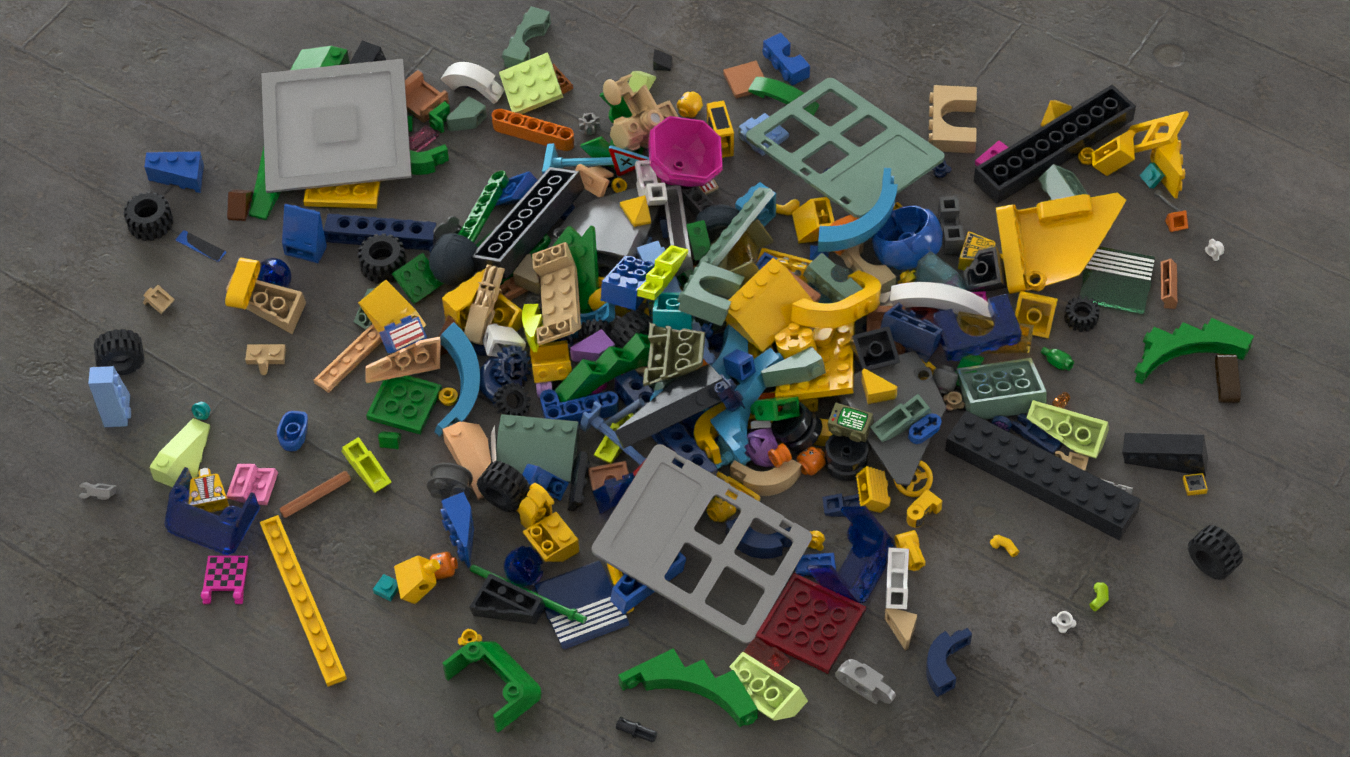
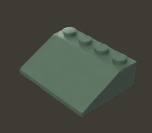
(1001, 388)
(538, 442)

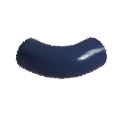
(488, 381)

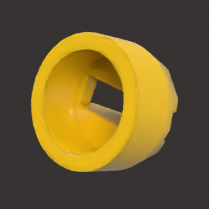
(623, 185)

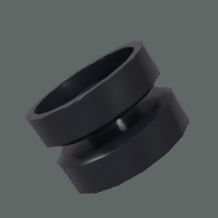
(800, 431)
(845, 457)

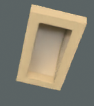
(902, 625)

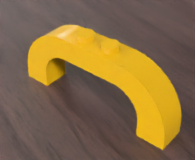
(842, 312)

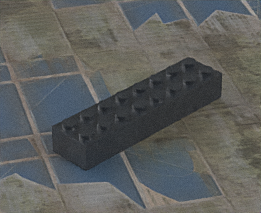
(529, 220)

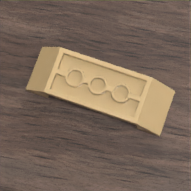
(558, 293)

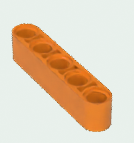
(533, 129)

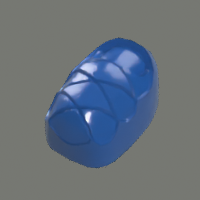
(292, 430)

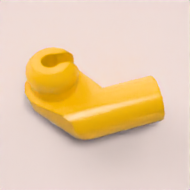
(788, 208)
(1006, 543)

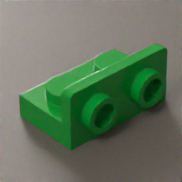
(699, 239)

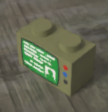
(850, 422)

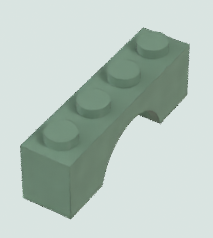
(534, 24)

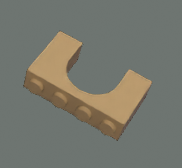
(947, 100)

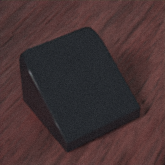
(661, 61)

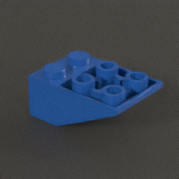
(303, 234)
(623, 281)
(459, 521)

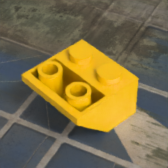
(1114, 154)
(810, 217)
(552, 539)

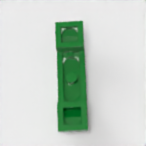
(779, 91)

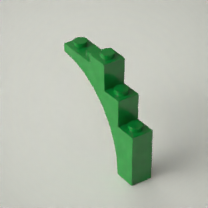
(1213, 338)

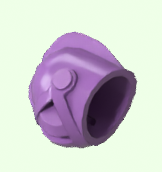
(759, 444)

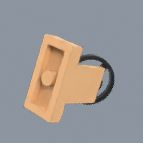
(596, 178)

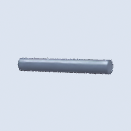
(625, 412)

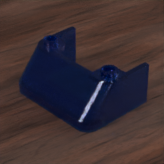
(204, 528)
(865, 560)

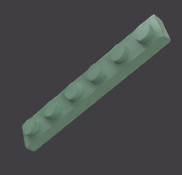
(738, 226)

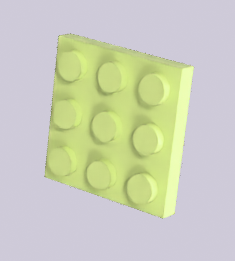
(531, 84)

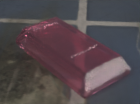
(422, 138)

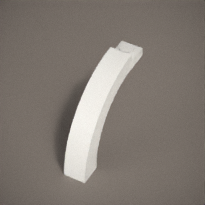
(936, 296)

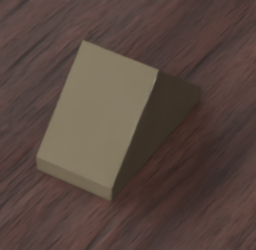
(526, 276)

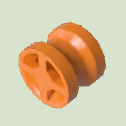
(779, 455)

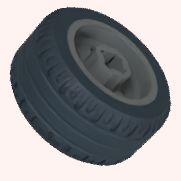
(717, 219)

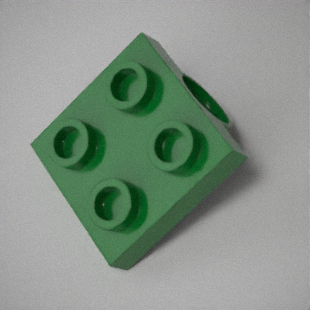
(417, 278)

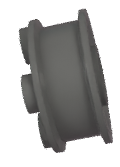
(449, 480)

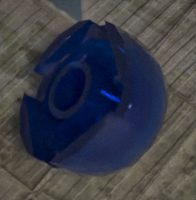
(275, 272)
(523, 566)

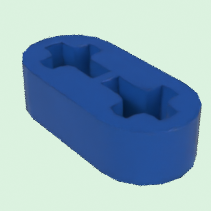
(921, 425)

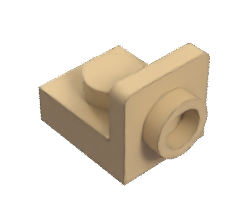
(158, 299)

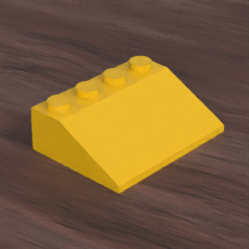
(765, 304)

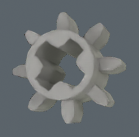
(589, 123)

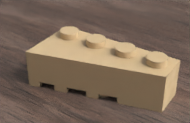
(276, 304)

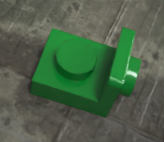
(438, 116)

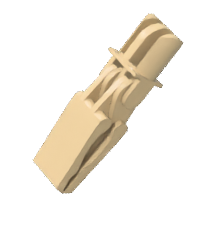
(482, 311)

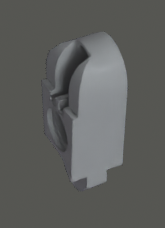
(864, 681)

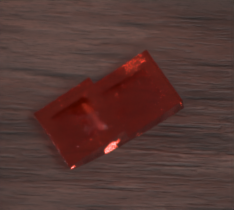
(766, 655)

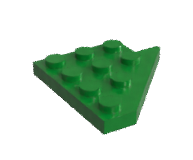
(585, 257)

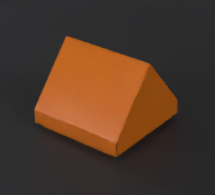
(1177, 221)

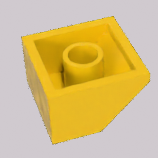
(1036, 311)

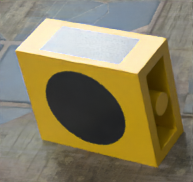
(720, 122)

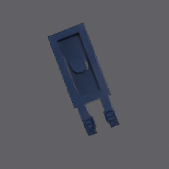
(1035, 434)

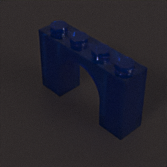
(959, 344)

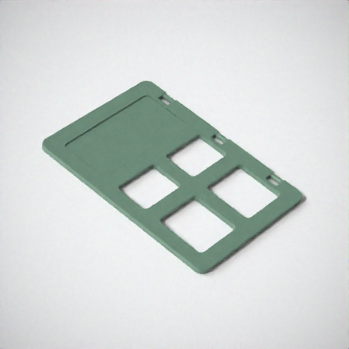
(861, 172)

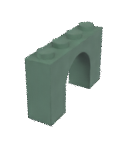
(709, 278)

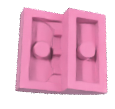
(252, 479)

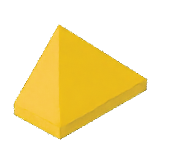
(1054, 110)
(636, 211)

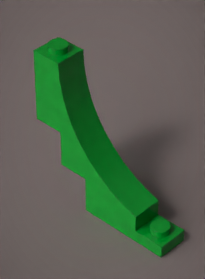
(612, 363)
(668, 672)

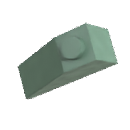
(795, 369)

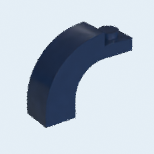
(761, 545)
(937, 671)

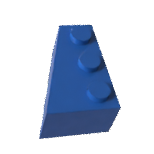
(175, 168)

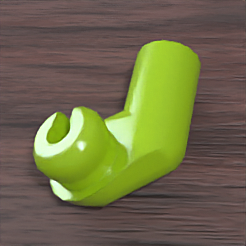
(1102, 596)

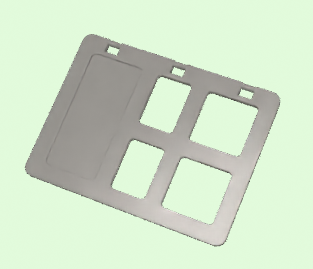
(660, 517)

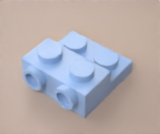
(777, 135)

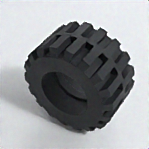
(152, 226)
(379, 247)
(631, 323)
(119, 349)
(503, 486)
(1215, 552)

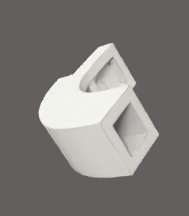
(473, 76)
(648, 184)
(897, 578)

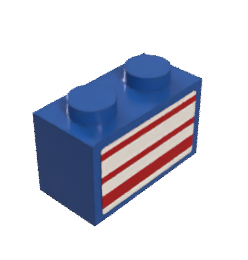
(402, 334)

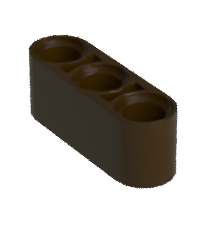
(1227, 378)

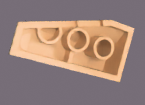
(414, 359)
(469, 448)

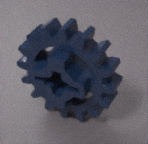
(511, 366)

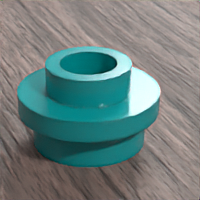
(201, 410)

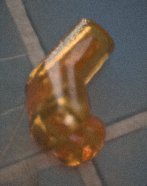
(1061, 400)

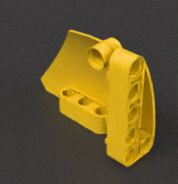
(1053, 238)

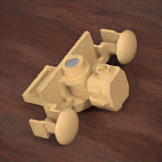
(646, 114)

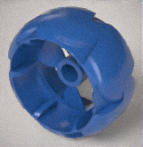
(907, 237)

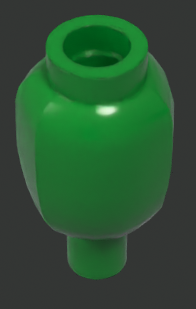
(1058, 358)

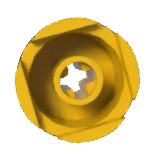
(794, 340)

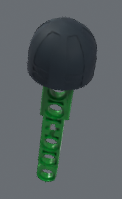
(452, 253)

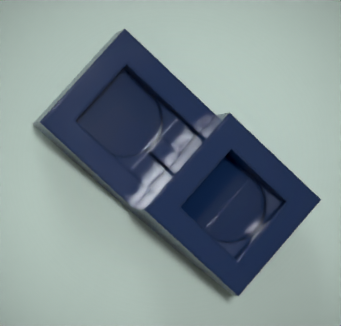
(834, 503)

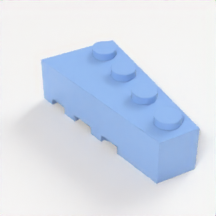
(110, 396)

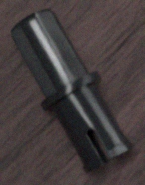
(636, 730)

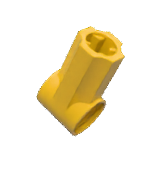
(910, 541)

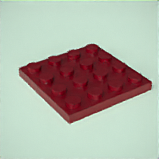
(811, 623)

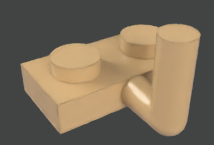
(265, 354)

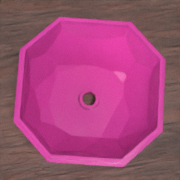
(688, 145)

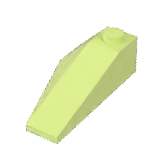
(1075, 430)
(181, 452)
(768, 690)

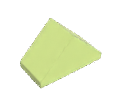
(639, 79)

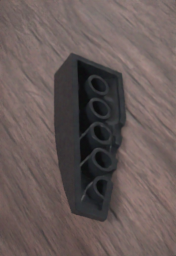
(673, 404)

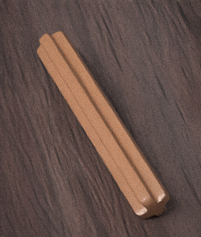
(315, 494)

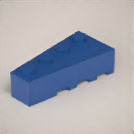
(630, 592)

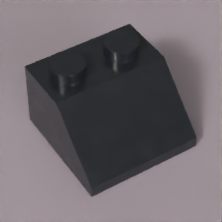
(874, 349)

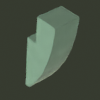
(900, 418)

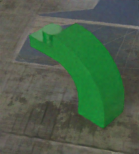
(425, 162)

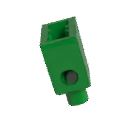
(768, 411)

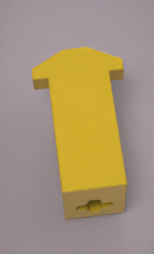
(535, 506)

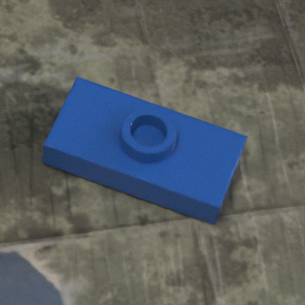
(814, 559)

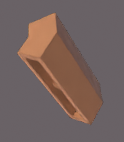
(1170, 267)

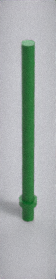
(572, 614)

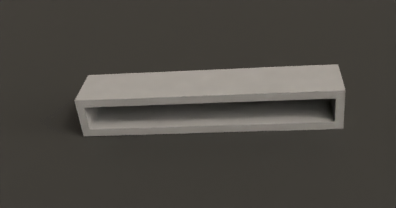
(677, 225)

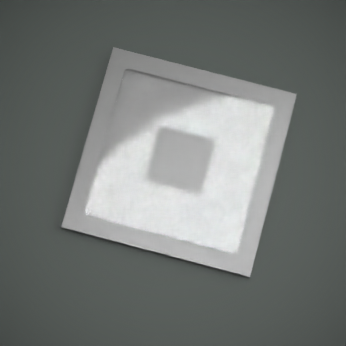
(335, 126)

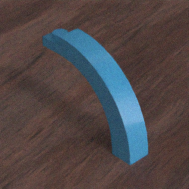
(856, 232)
(465, 358)

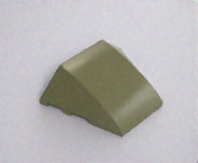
(673, 353)

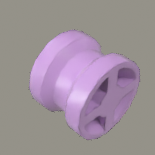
(540, 387)

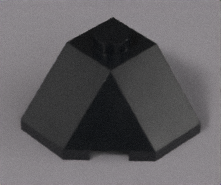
(986, 271)

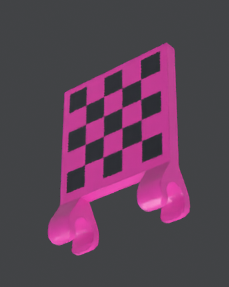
(225, 574)

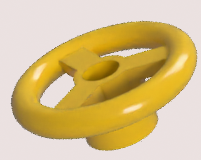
(920, 475)

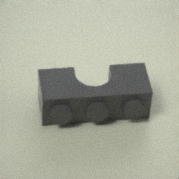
(949, 221)

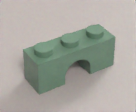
(819, 274)

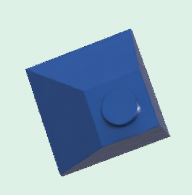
(516, 188)

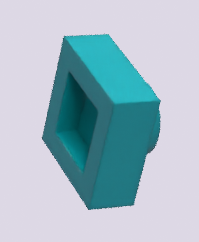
(1152, 175)
(386, 587)

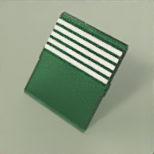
(1118, 279)

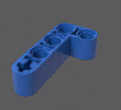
(563, 411)

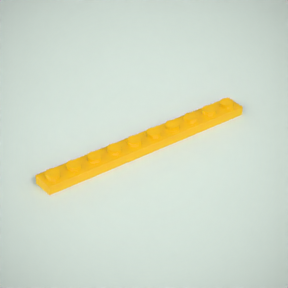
(303, 601)

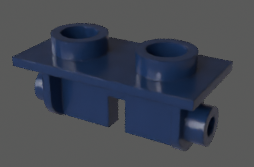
(728, 395)

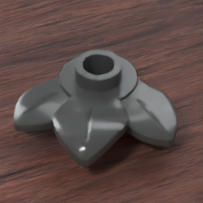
(451, 226)

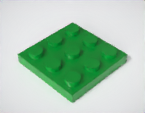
(404, 403)

